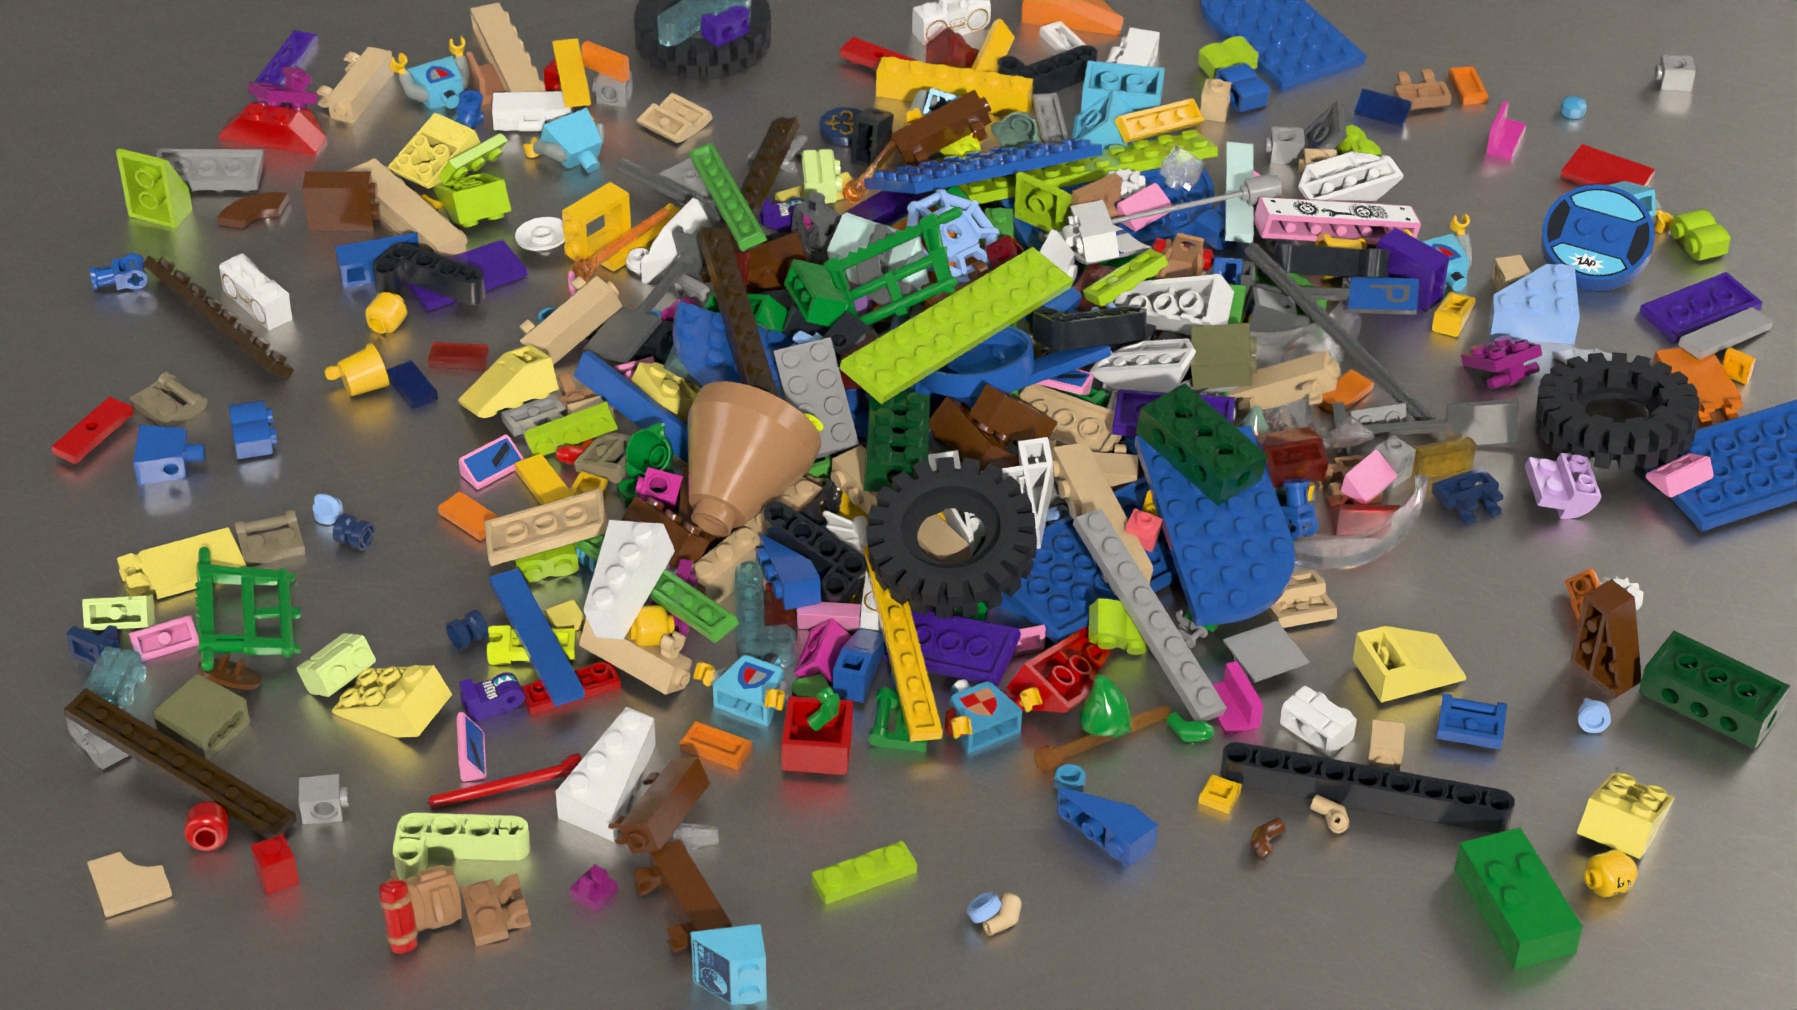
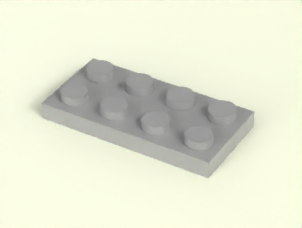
(216, 167)
(816, 388)

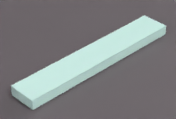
(1238, 213)

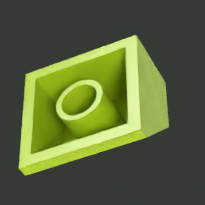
(1041, 203)

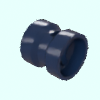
(357, 533)
(467, 630)

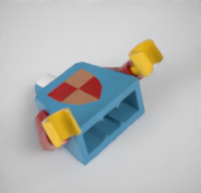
(986, 713)

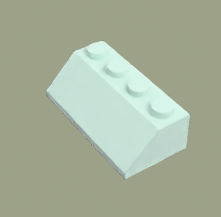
(855, 233)

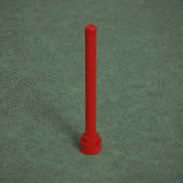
(506, 784)

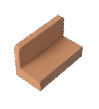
(484, 79)

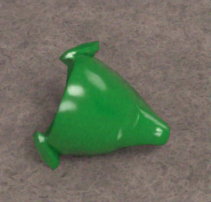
(648, 449)
(1106, 710)

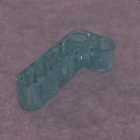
(685, 18)
(751, 634)

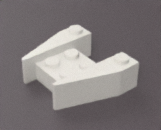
(1034, 477)

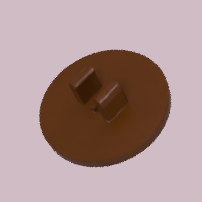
(232, 674)

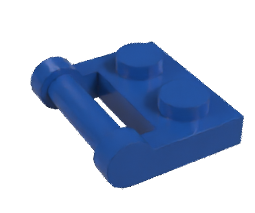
(1471, 722)

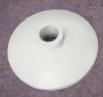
(540, 234)

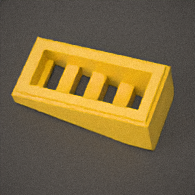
(1452, 314)

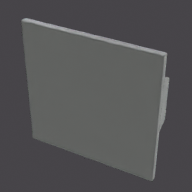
(1265, 651)

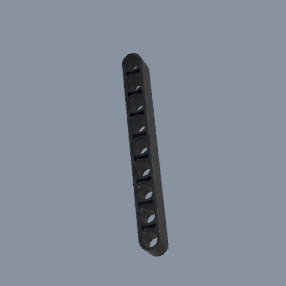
(1368, 787)

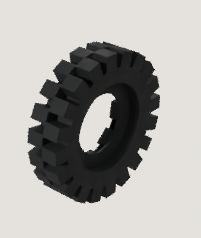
(699, 54)
(1666, 395)
(982, 578)

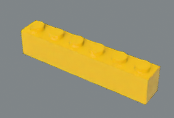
(904, 78)

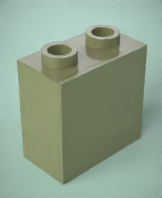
(1223, 356)
(202, 716)

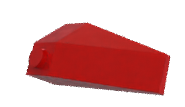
(1062, 673)

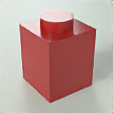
(274, 864)

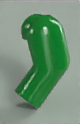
(828, 710)
(1190, 730)

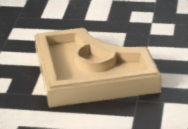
(127, 885)

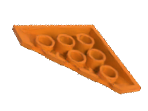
(1075, 14)

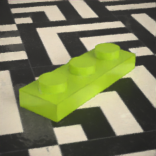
(473, 159)
(1126, 277)
(571, 429)
(864, 872)

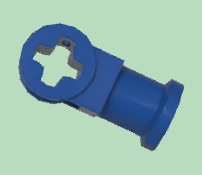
(469, 109)
(120, 273)
(1298, 510)

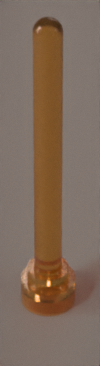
(855, 188)
(587, 267)
(1049, 758)

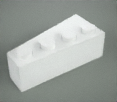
(1182, 302)
(625, 575)
(608, 775)

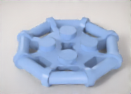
(967, 230)

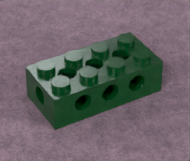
(883, 440)
(1201, 444)
(1714, 689)

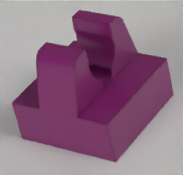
(594, 888)

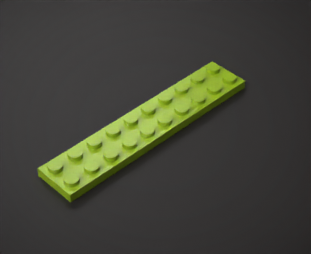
(1138, 156)
(955, 325)

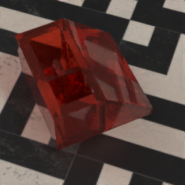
(950, 50)
(1294, 455)

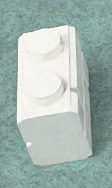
(1318, 721)

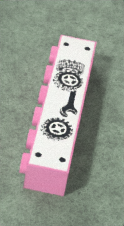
(1348, 220)

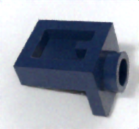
(89, 646)

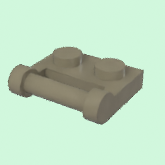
(162, 408)
(601, 455)
(270, 545)

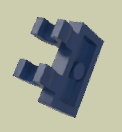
(1464, 489)

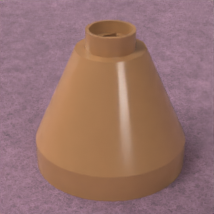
(743, 453)

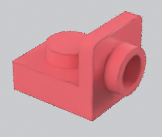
(1145, 527)

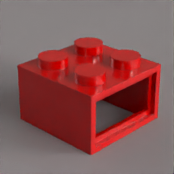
(818, 750)

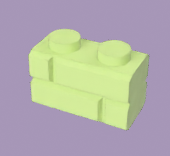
(821, 174)
(118, 612)
(336, 664)

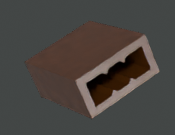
(340, 201)

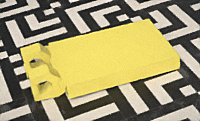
(172, 566)

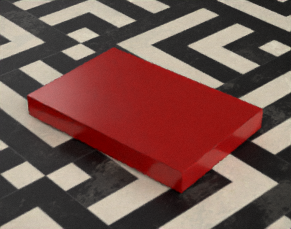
(1598, 167)

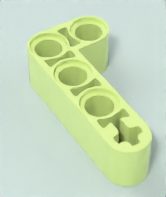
(457, 837)

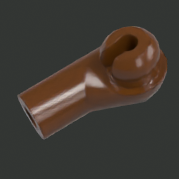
(1263, 834)

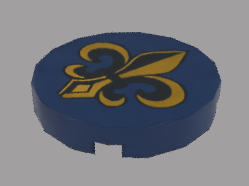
(838, 125)

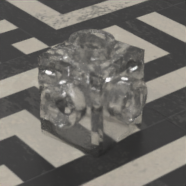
(1181, 169)

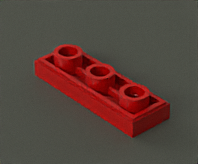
(868, 54)
(92, 430)
(594, 679)

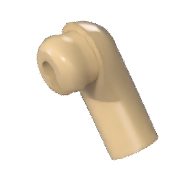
(1335, 813)
(1007, 915)

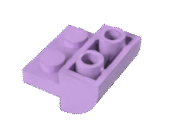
(1564, 484)

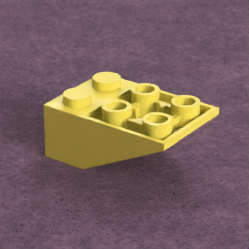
(432, 149)
(511, 381)
(666, 388)
(1404, 662)
(395, 699)
(1625, 814)

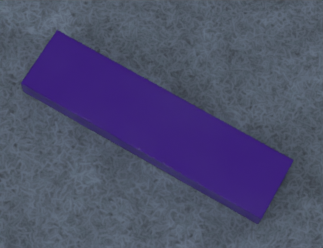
(290, 54)

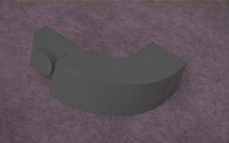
(877, 267)

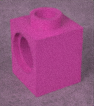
(668, 482)

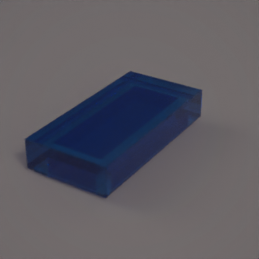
(1383, 107)
(412, 384)

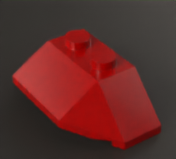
(276, 128)

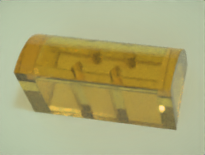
(1444, 457)

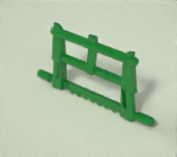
(938, 258)
(248, 643)

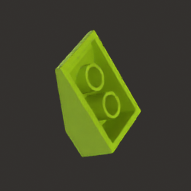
(153, 189)
(474, 198)

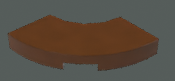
(252, 208)

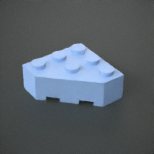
(1538, 307)

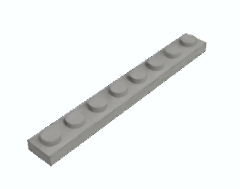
(1149, 616)

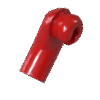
(569, 453)

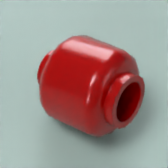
(206, 826)

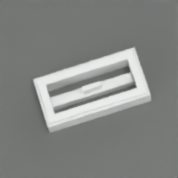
(1058, 41)

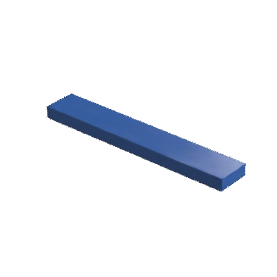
(1055, 365)
(631, 401)
(536, 637)

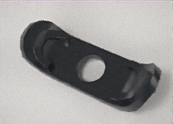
(829, 496)

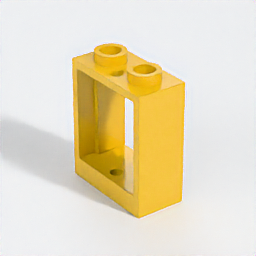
(607, 200)

